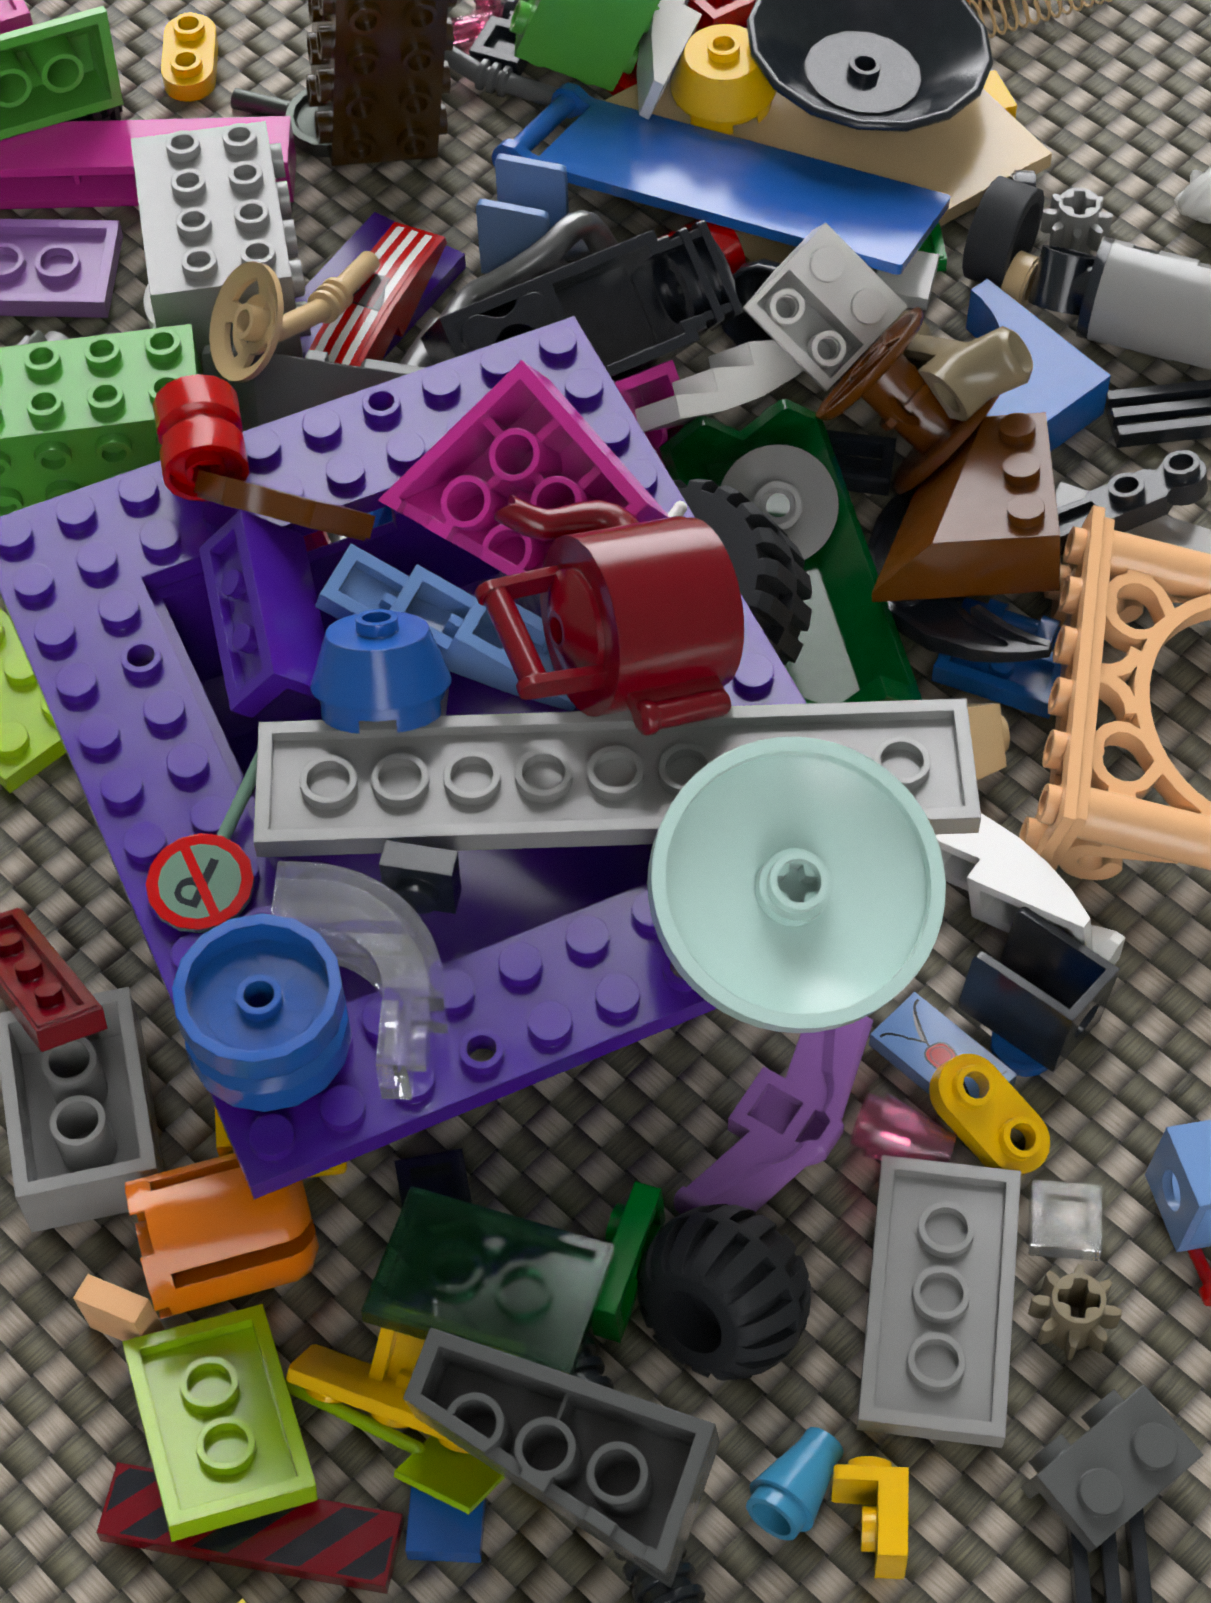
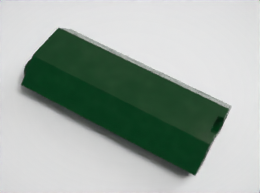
(851, 641)

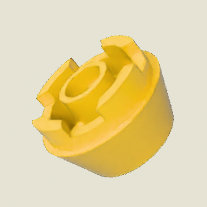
(720, 81)

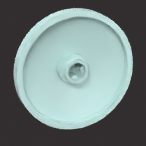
(796, 884)

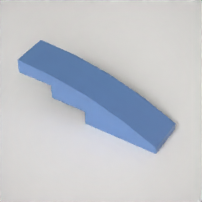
(454, 617)

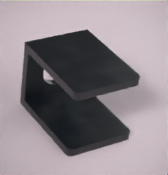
(1043, 991)

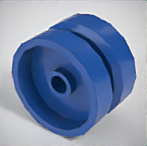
(262, 1012)

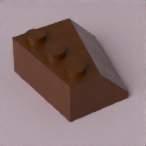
(981, 519)

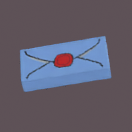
(922, 1039)

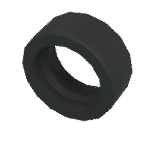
(1001, 228)

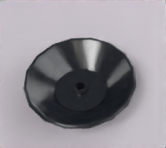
(872, 59)

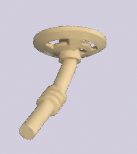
(262, 316)

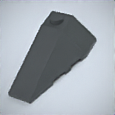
(300, 383)

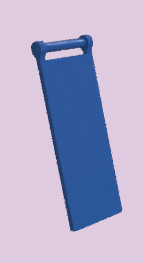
(730, 179)

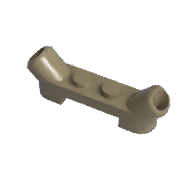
(969, 372)

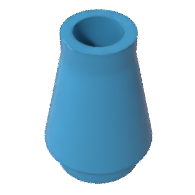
(793, 1487)

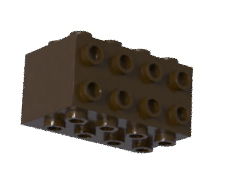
(379, 77)

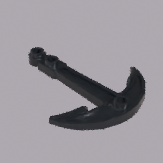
(984, 637)

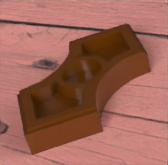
(284, 505)

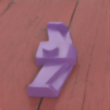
(784, 1122)

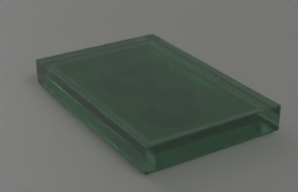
(488, 1280)

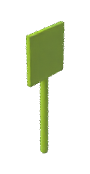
(431, 1467)

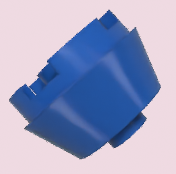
(380, 670)

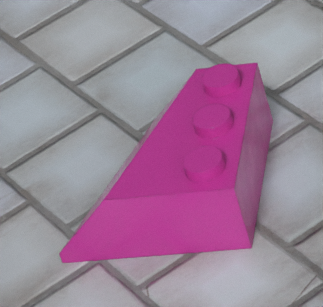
(521, 444)

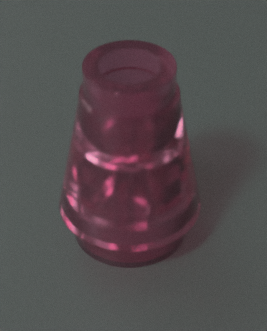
(898, 1130)

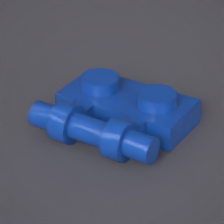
(1014, 684)

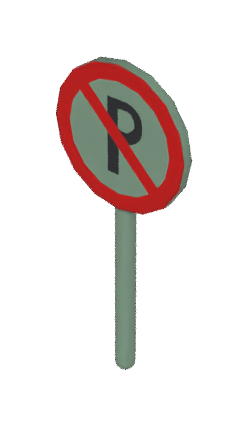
(204, 876)

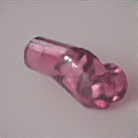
(468, 27)

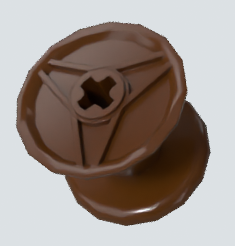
(903, 401)

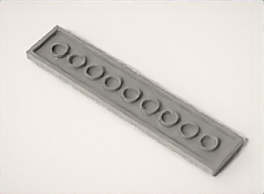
(566, 774)

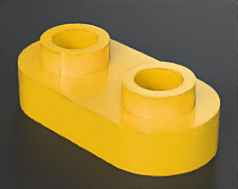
(189, 57)
(988, 1120)

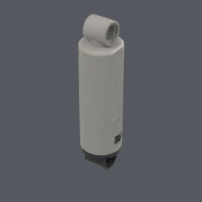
(1131, 298)

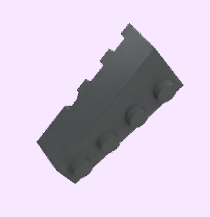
(581, 1448)

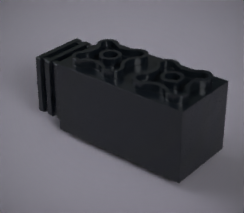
(631, 300)

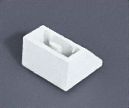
(824, 306)

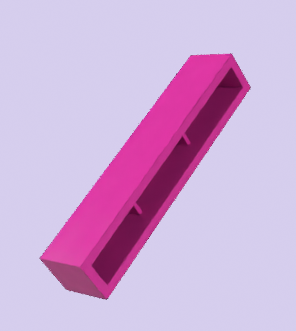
(94, 164)

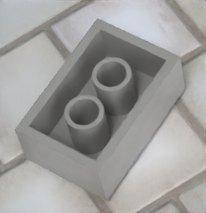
(79, 1117)

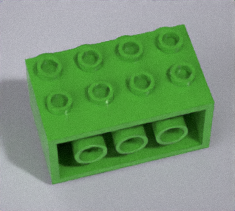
(582, 37)
(83, 409)

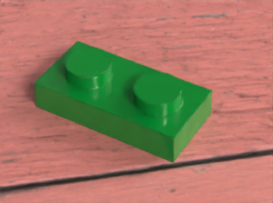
(631, 1232)

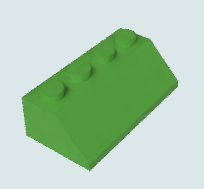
(57, 72)

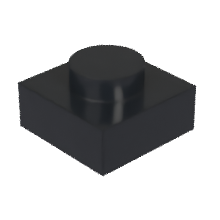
(422, 876)

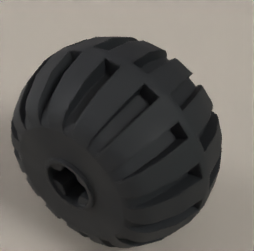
(724, 1291)

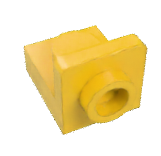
(885, 1525)

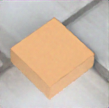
(116, 1310)

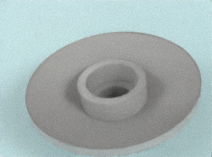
(801, 480)

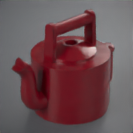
(627, 611)

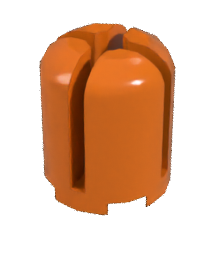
(212, 1240)

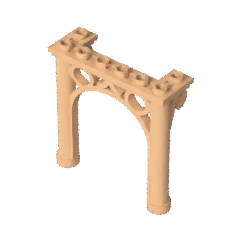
(1085, 813)

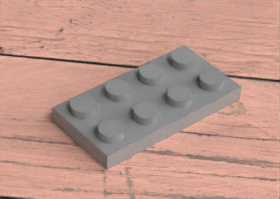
(940, 1302)

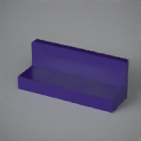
(262, 610)

